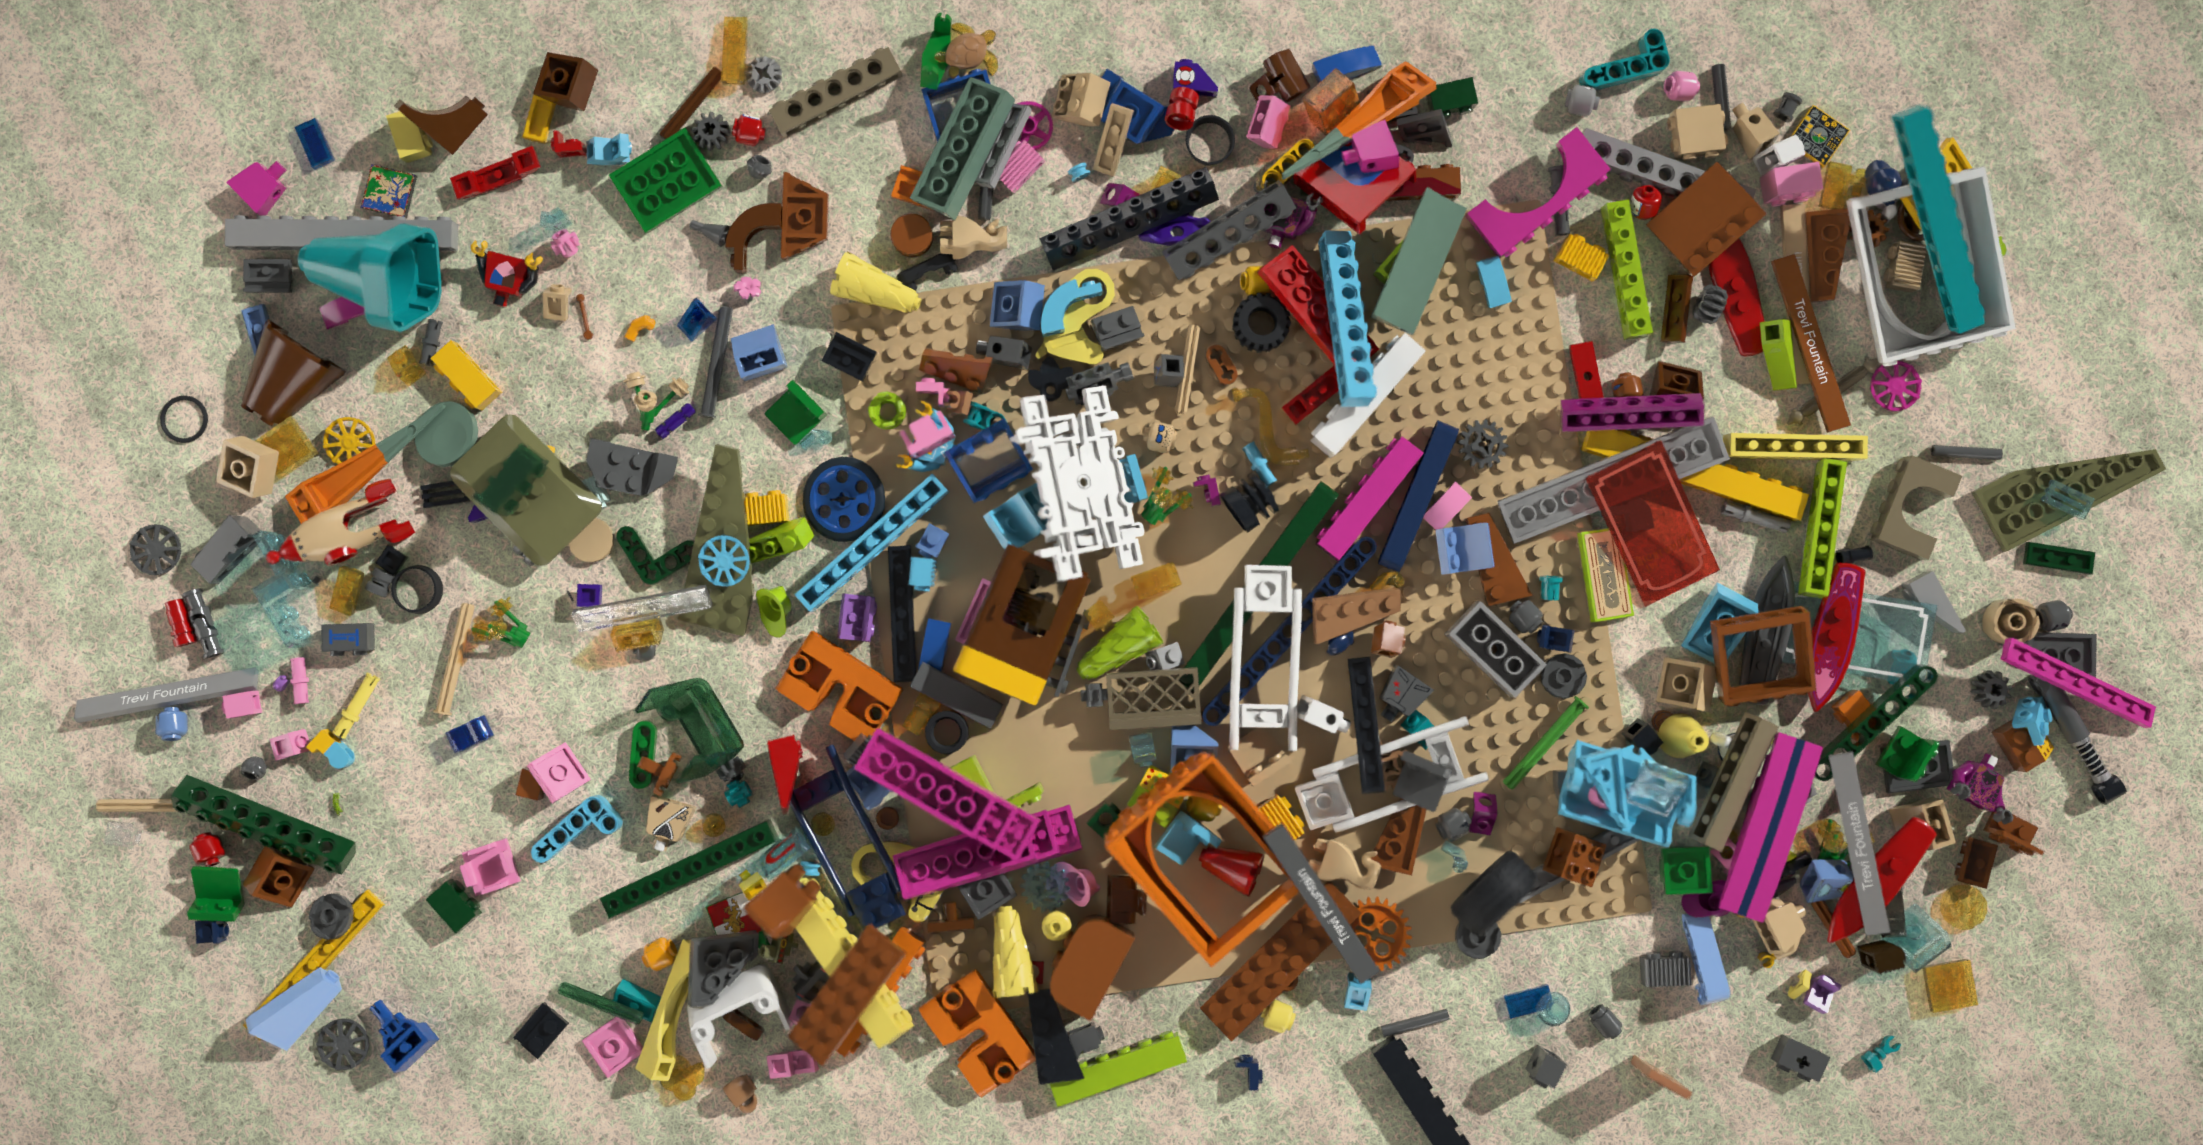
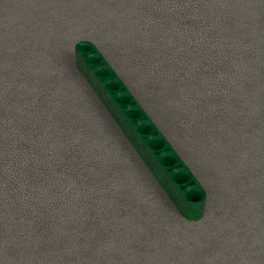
(1279, 555)

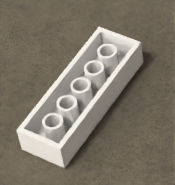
(1388, 371)

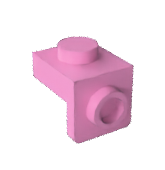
(929, 386)

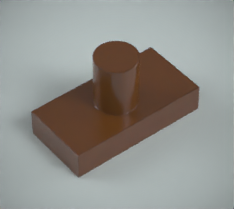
(950, 920)

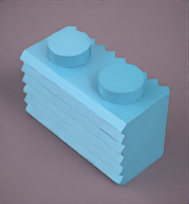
(922, 573)

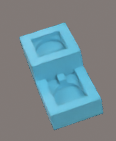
(1493, 281)

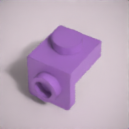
(1821, 993)

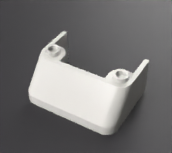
(753, 985)

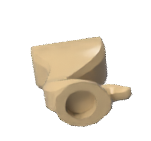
(971, 237)
(1341, 864)

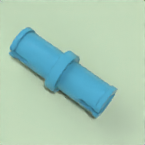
(1259, 464)

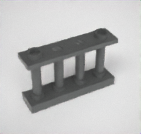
(1062, 684)

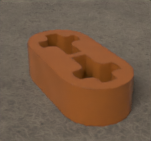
(1226, 362)

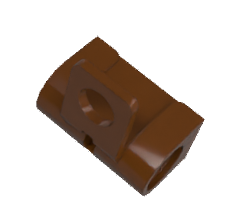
(1282, 77)
(1124, 900)

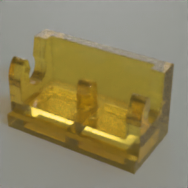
(1155, 580)

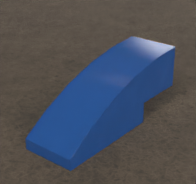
(1350, 63)
(935, 643)

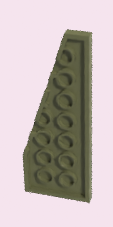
(2014, 500)
(722, 515)

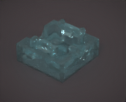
(1654, 794)

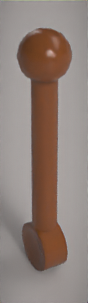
(587, 334)

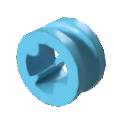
(1078, 172)
(811, 868)

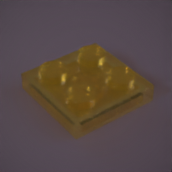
(292, 445)
(1950, 985)

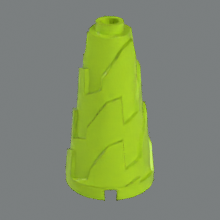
(1127, 640)

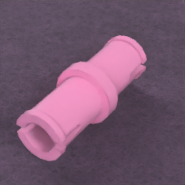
(299, 680)

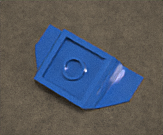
(1148, 115)

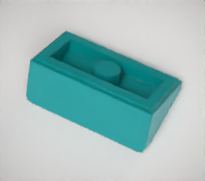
(637, 998)

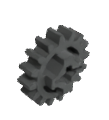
(1484, 452)

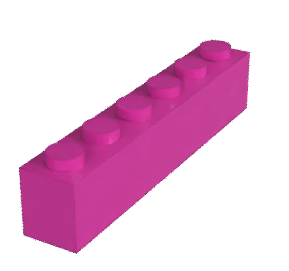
(1369, 498)

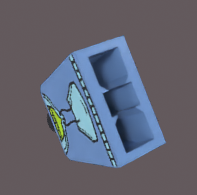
(1825, 880)

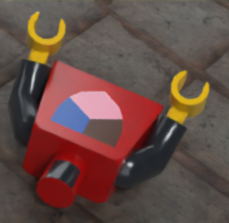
(506, 273)

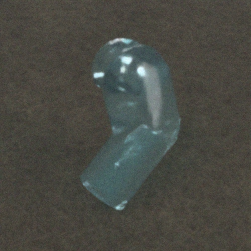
(816, 436)

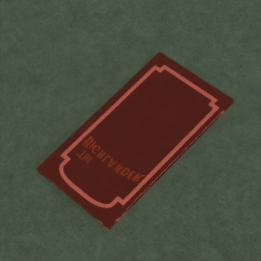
(1652, 523)

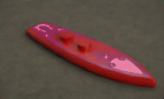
(1836, 631)

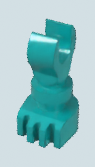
(1879, 1053)

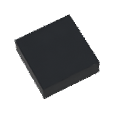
(391, 559)

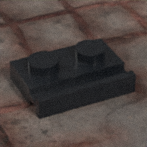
(849, 356)
(541, 1030)

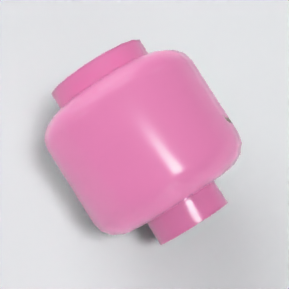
(1681, 86)

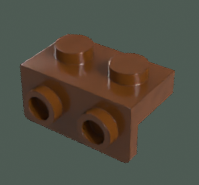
(1976, 863)

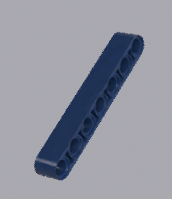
(1418, 496)

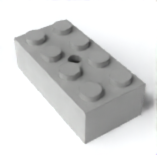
(1512, 664)

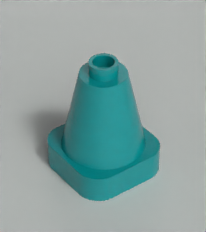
(386, 273)

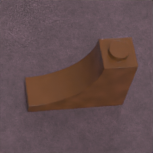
(449, 125)

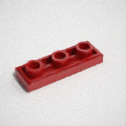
(1584, 361)

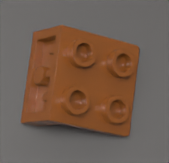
(2016, 834)
(1574, 857)

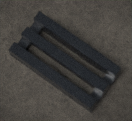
(426, 496)

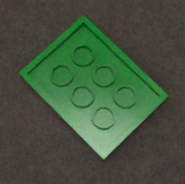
(665, 180)

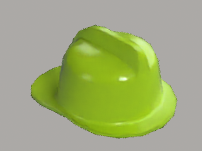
(773, 609)

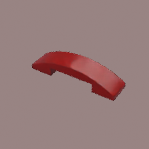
(496, 175)
(1312, 396)

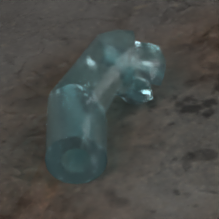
(1458, 854)

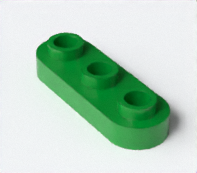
(640, 743)

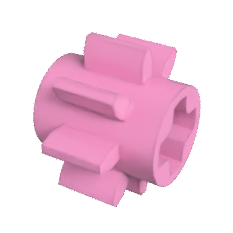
(565, 243)

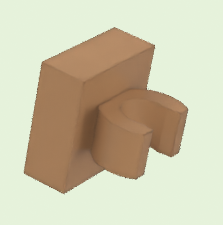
(958, 402)

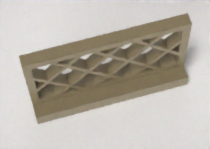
(1151, 717)

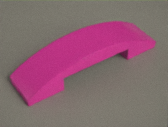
(339, 312)

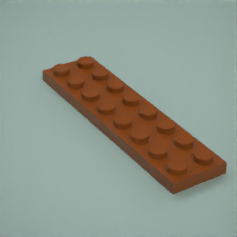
(1273, 967)

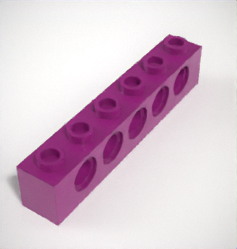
(1632, 412)

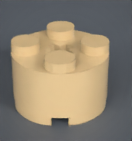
(2020, 612)

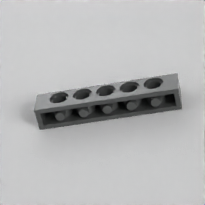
(1235, 219)

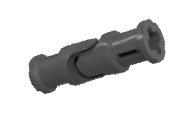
(203, 627)

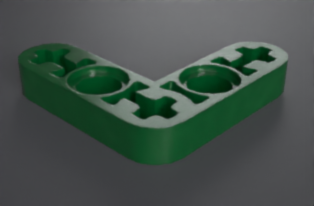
(657, 564)

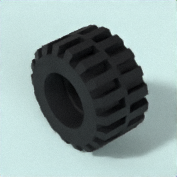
(1261, 303)

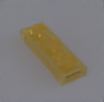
(734, 50)

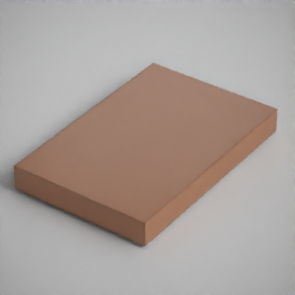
(1661, 1077)

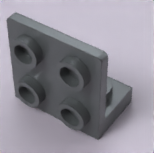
(1421, 781)

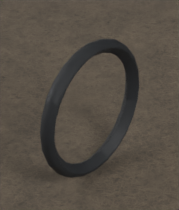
(199, 433)

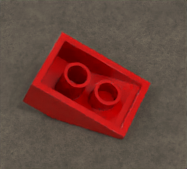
(784, 759)

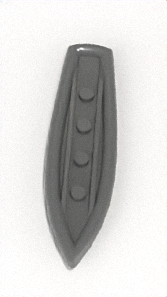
(1766, 647)

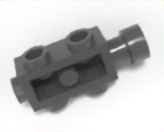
(1098, 376)

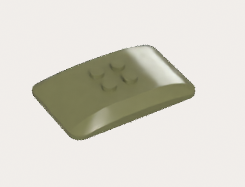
(553, 510)

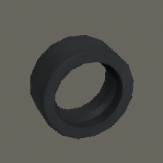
(929, 732)

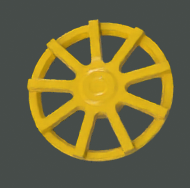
(348, 441)

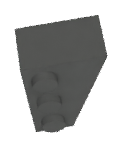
(226, 548)

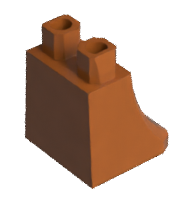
(783, 902)

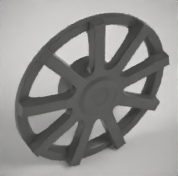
(154, 549)
(342, 1044)

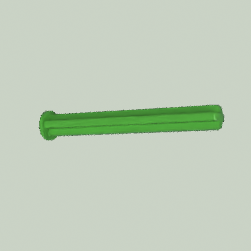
(1545, 743)

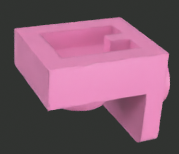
(289, 744)

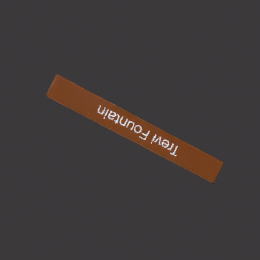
(1810, 343)

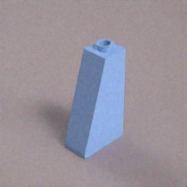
(295, 1009)

